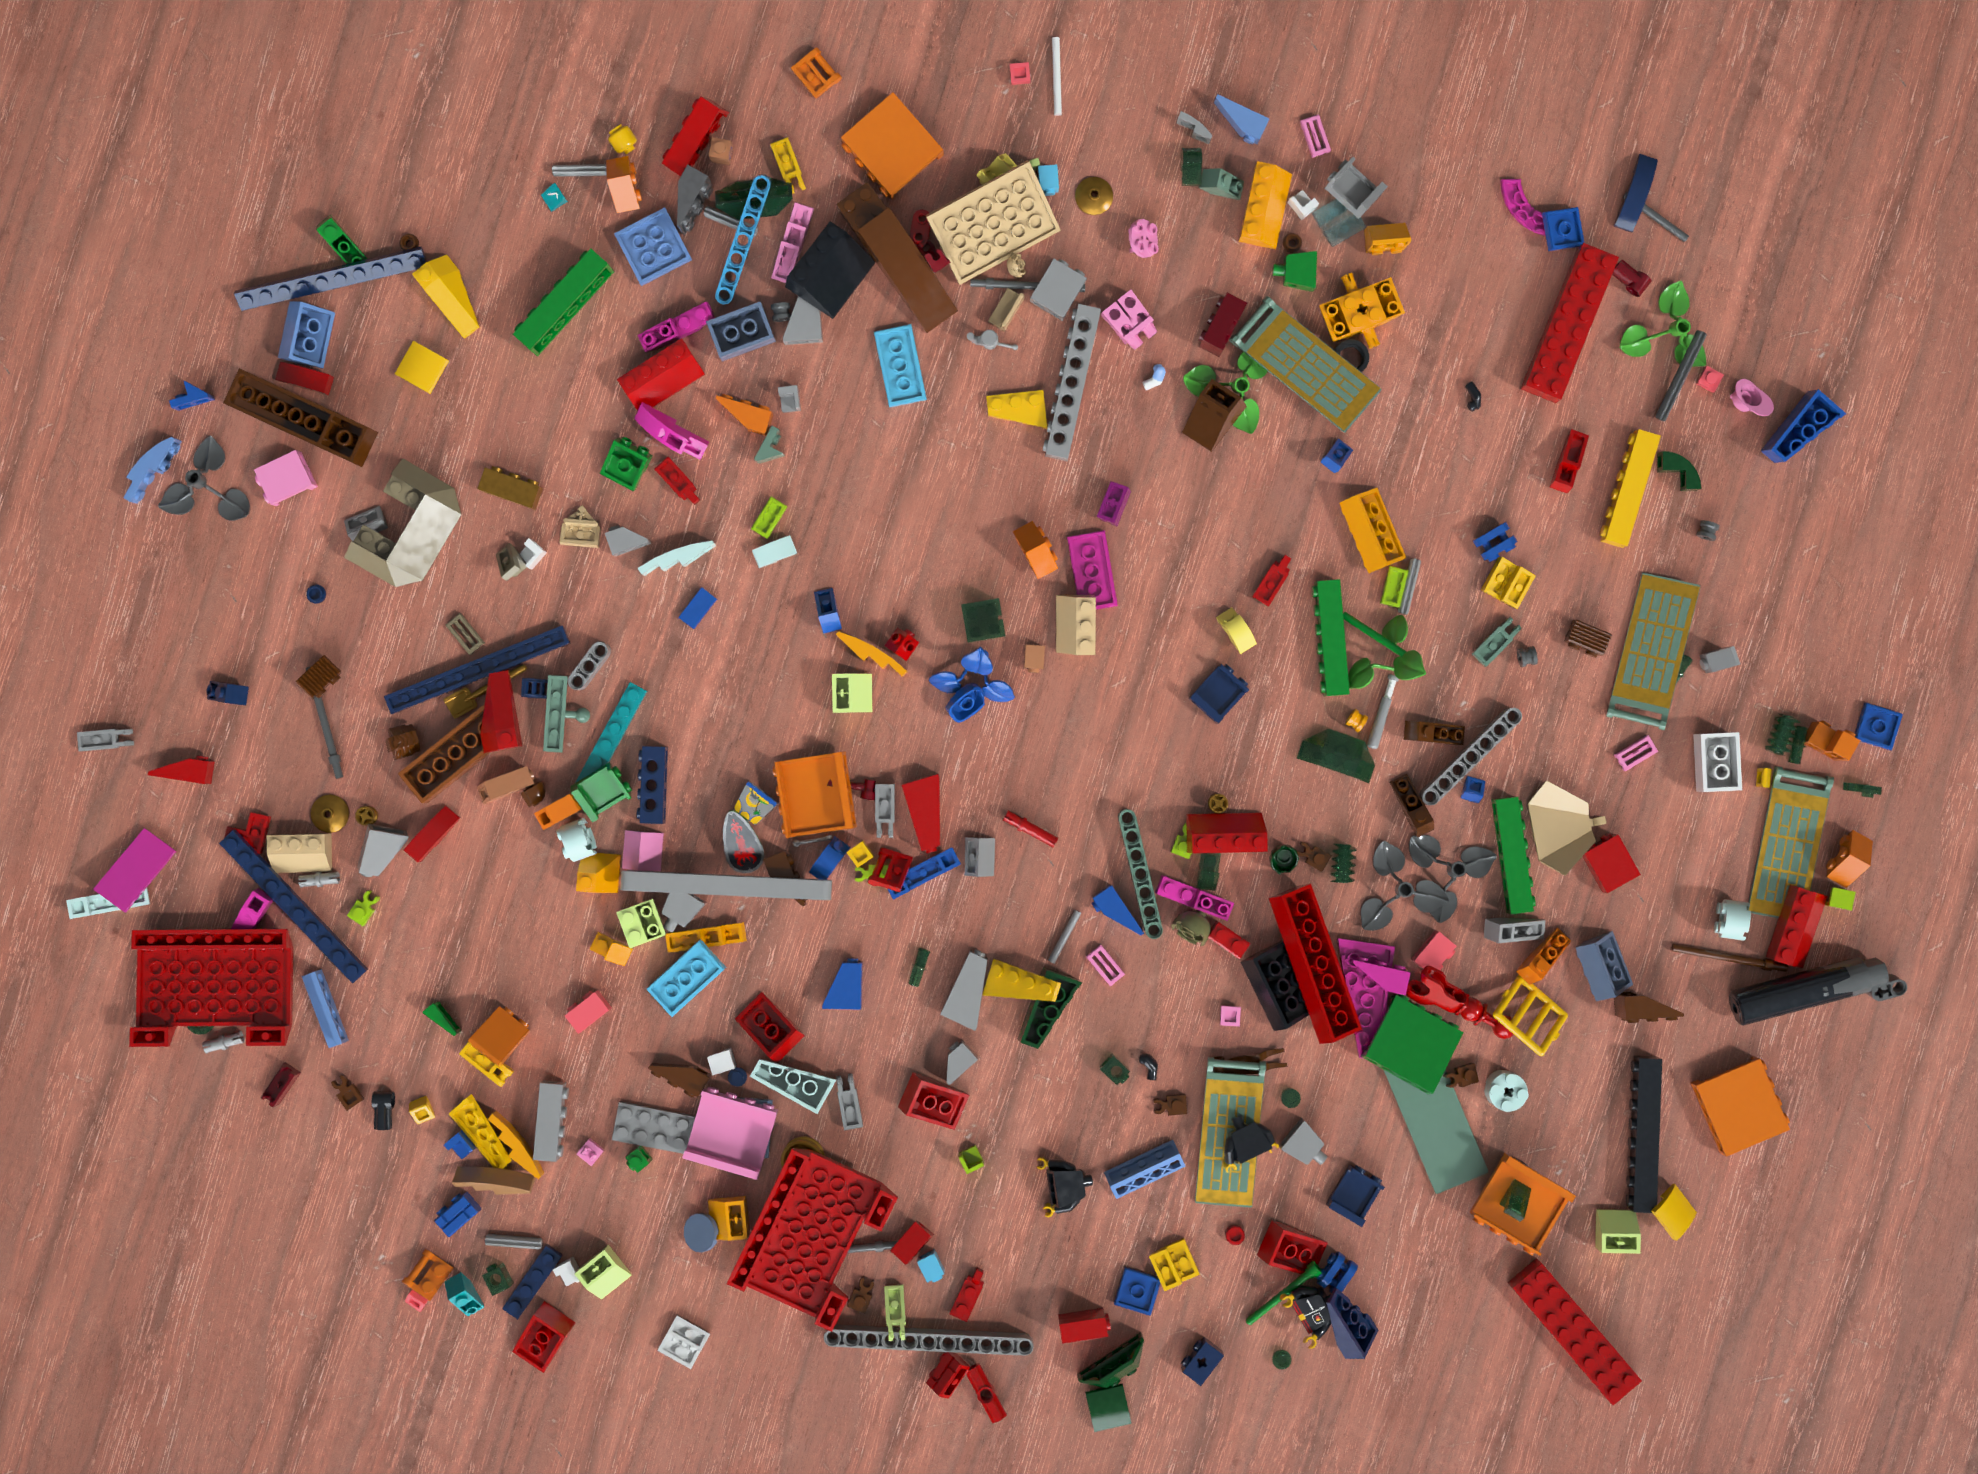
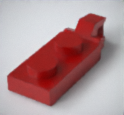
(677, 480)
(1272, 581)
(968, 1296)

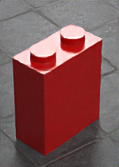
(1610, 863)
(1084, 1325)

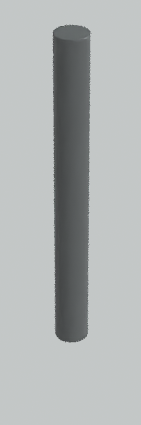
(1663, 222)

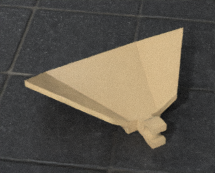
(1561, 827)

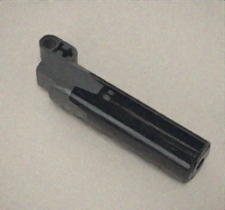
(1814, 989)

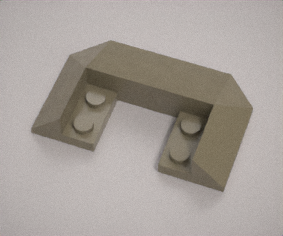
(422, 538)

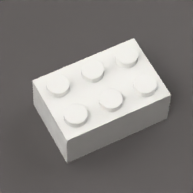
(1717, 762)

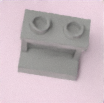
(1353, 188)
(1058, 289)

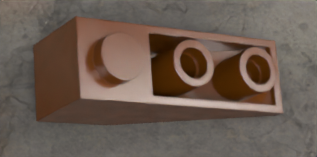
(1434, 732)
(1412, 806)
(781, 866)
(688, 1077)

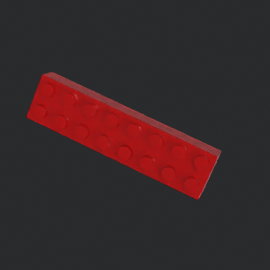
(1569, 323)
(1315, 964)
(1574, 1331)

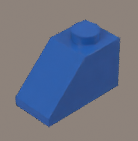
(827, 610)

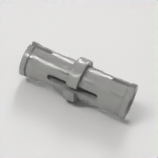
(319, 879)
(223, 1042)

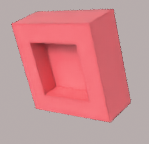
(1020, 73)
(1709, 379)
(416, 1300)

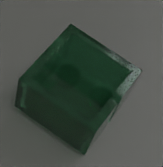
(982, 620)

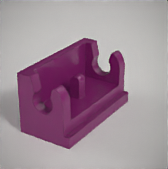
(1114, 503)

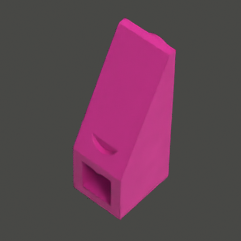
(253, 910)
(1388, 978)

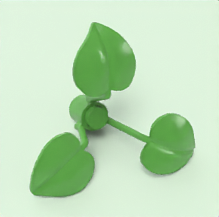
(1673, 301)
(1201, 375)
(1405, 667)

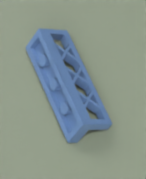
(325, 1008)
(1143, 1167)

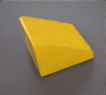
(1763, 777)
(421, 1110)

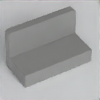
(979, 856)

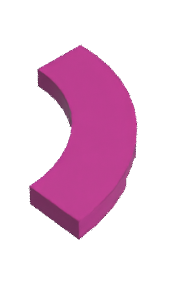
(1519, 206)

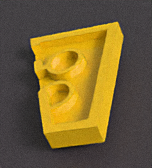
(1019, 407)

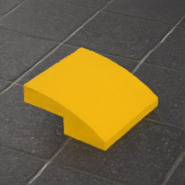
(421, 367)
(1508, 582)
(1674, 1212)
(1174, 1264)

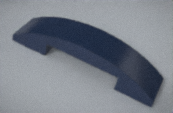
(1637, 193)

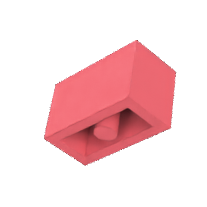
(1434, 951)
(588, 1011)

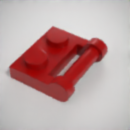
(895, 873)

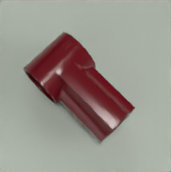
(1635, 281)

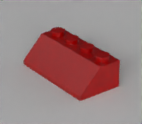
(661, 375)
(1226, 833)
(1796, 926)

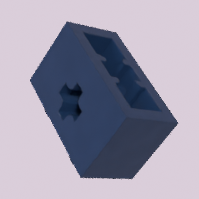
(1200, 1371)

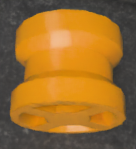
(1356, 720)

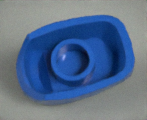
(965, 702)

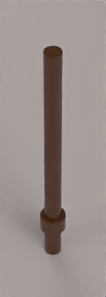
(1765, 964)

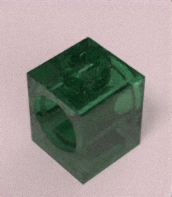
(1109, 1063)
(494, 1286)

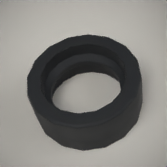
(1360, 347)

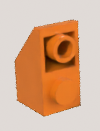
(557, 811)

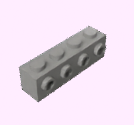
(550, 1121)

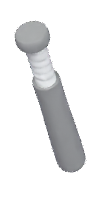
(1379, 723)

